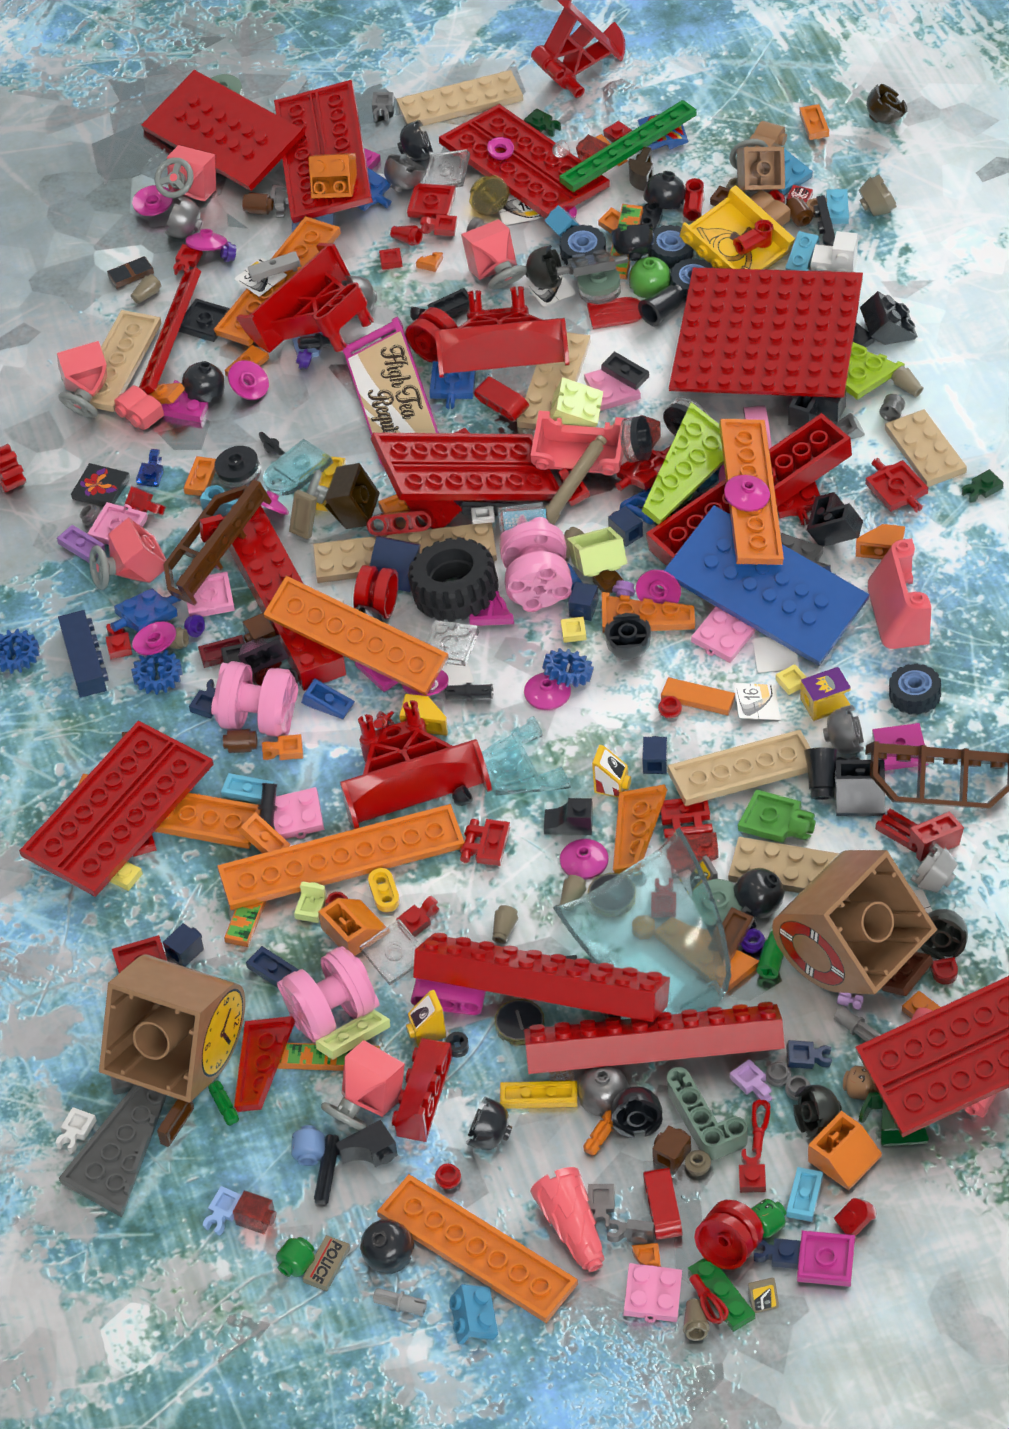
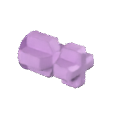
(846, 998)

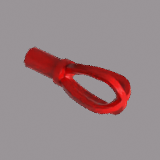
(382, 721)
(758, 1132)
(703, 1293)

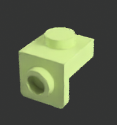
(310, 902)

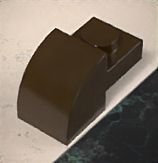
(641, 169)

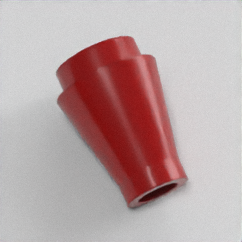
(408, 234)

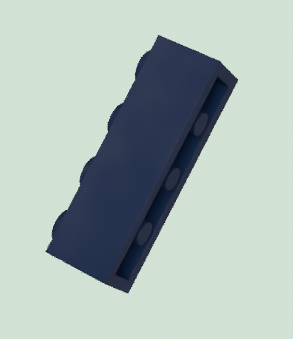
(82, 653)

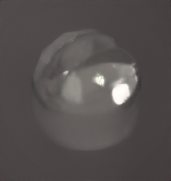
(561, 149)

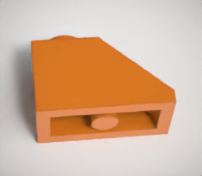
(878, 541)

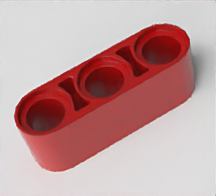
(501, 399)
(390, 526)
(662, 1203)

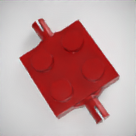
(642, 472)
(896, 485)
(799, 504)

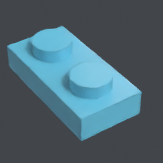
(838, 205)
(243, 788)
(804, 1194)

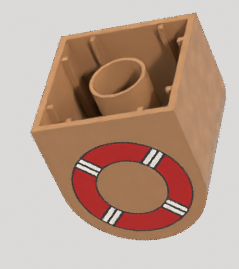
(853, 924)

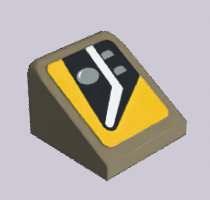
(763, 1295)

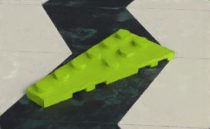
(868, 371)
(688, 464)

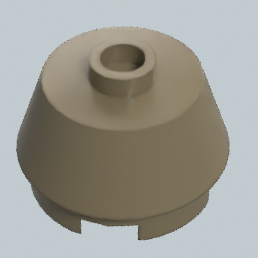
(876, 196)

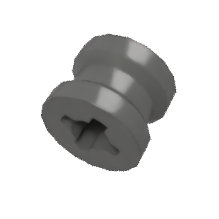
(892, 407)

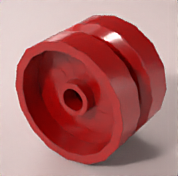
(421, 332)
(376, 589)
(728, 1234)

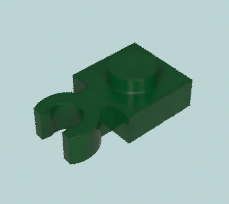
(543, 121)
(983, 484)

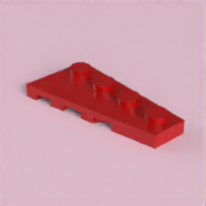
(259, 1059)

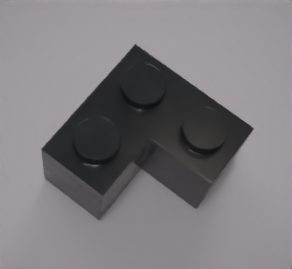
(805, 408)
(833, 521)

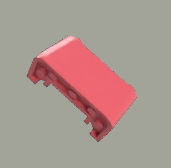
(562, 445)
(899, 615)

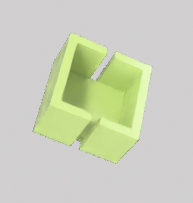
(576, 404)
(597, 551)

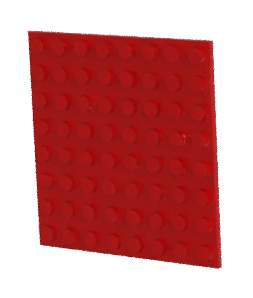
(767, 332)

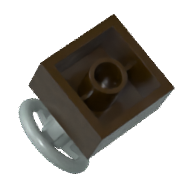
(348, 497)

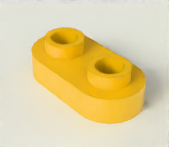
(384, 892)

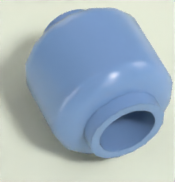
(308, 1145)

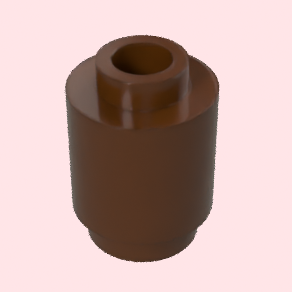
(257, 203)
(799, 211)
(240, 740)

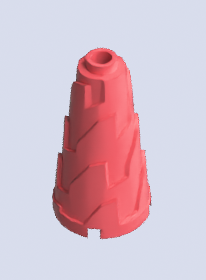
(567, 1209)

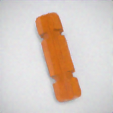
(599, 1134)

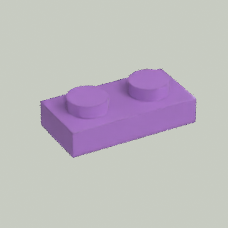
(78, 542)

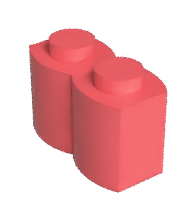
(138, 407)

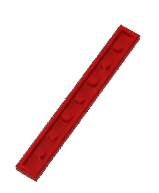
(169, 331)

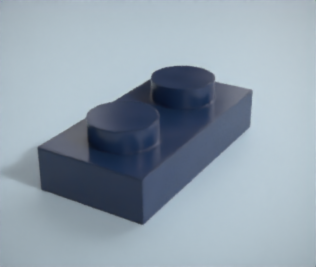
(269, 966)

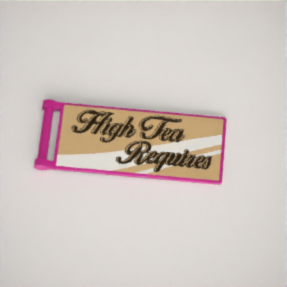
(389, 383)

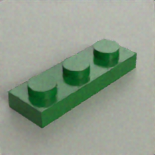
(715, 1279)

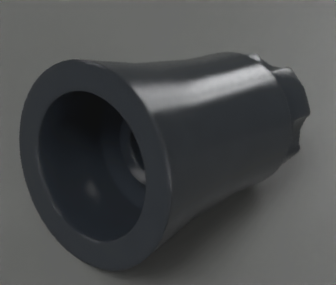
(661, 304)
(821, 772)

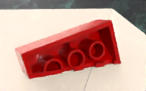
(423, 1089)

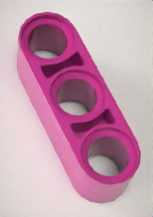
(451, 997)

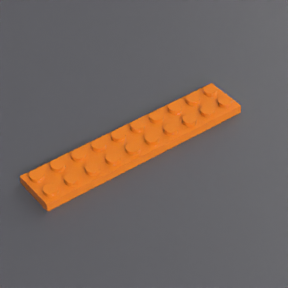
(340, 856)

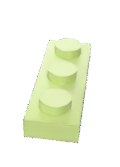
(352, 1034)

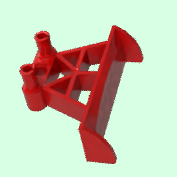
(571, 47)
(309, 304)
(501, 338)
(408, 768)

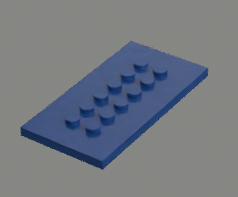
(787, 602)

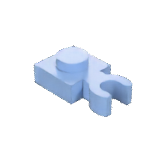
(222, 1209)

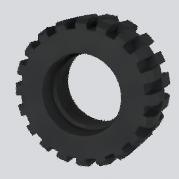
(447, 561)

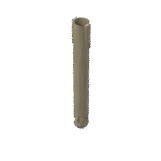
(574, 479)

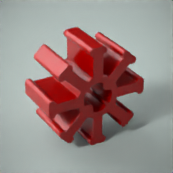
(10, 471)

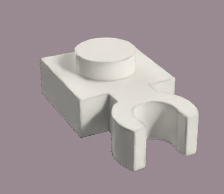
(76, 1126)

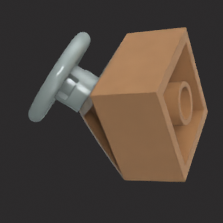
(758, 166)

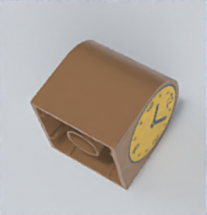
(169, 1027)

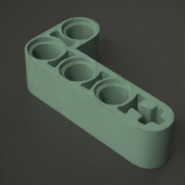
(699, 1112)

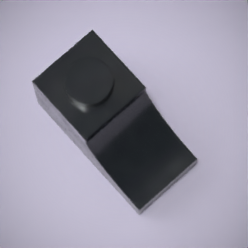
(263, 652)
(571, 818)
(369, 1144)

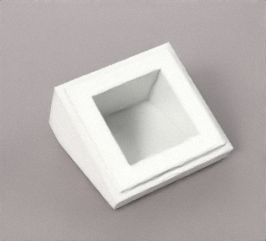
(482, 515)

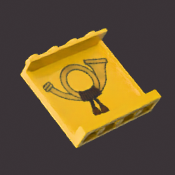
(715, 230)

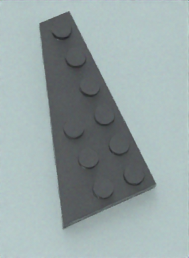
(114, 1154)

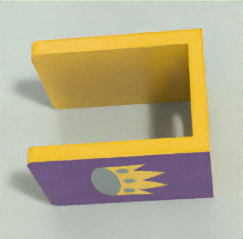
(824, 693)

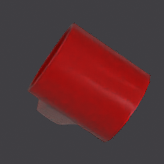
(693, 199)
(759, 237)

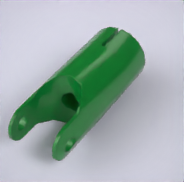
(770, 959)

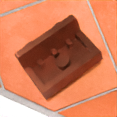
(909, 974)

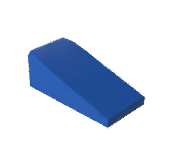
(327, 700)

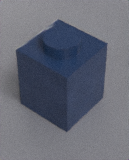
(626, 525)
(583, 601)
(654, 755)
(183, 945)

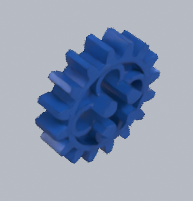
(25, 651)
(168, 670)
(579, 671)

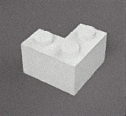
(839, 257)

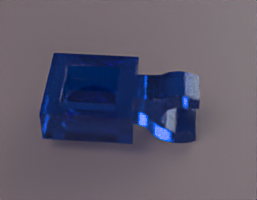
(151, 472)

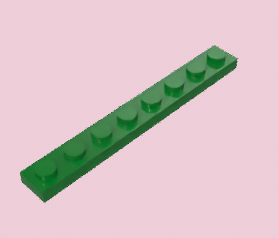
(627, 145)

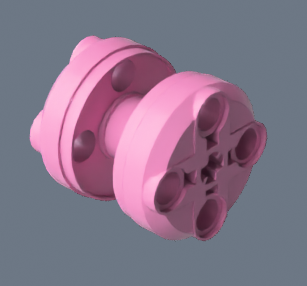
(535, 564)
(237, 696)
(344, 985)

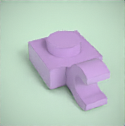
(751, 1078)

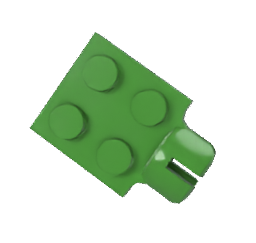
(776, 818)

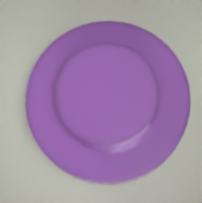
(623, 588)

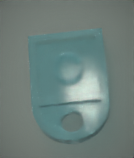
(295, 468)

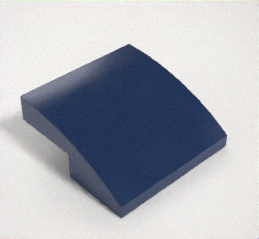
(395, 555)

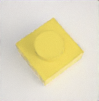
(573, 629)
(790, 679)
(127, 876)

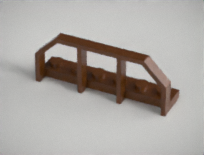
(228, 530)
(927, 755)

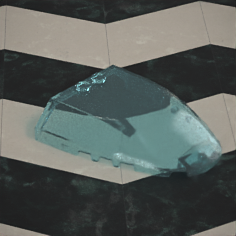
(658, 921)

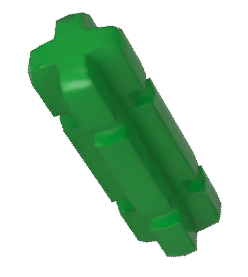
(223, 1103)

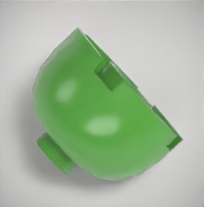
(649, 276)

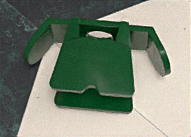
(889, 1132)

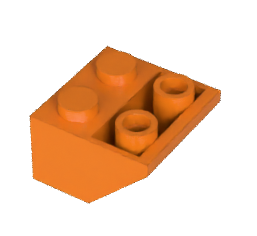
(332, 175)
(349, 923)
(843, 1151)

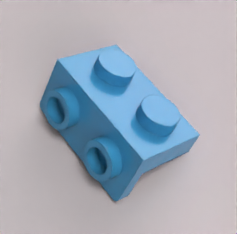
(473, 1313)

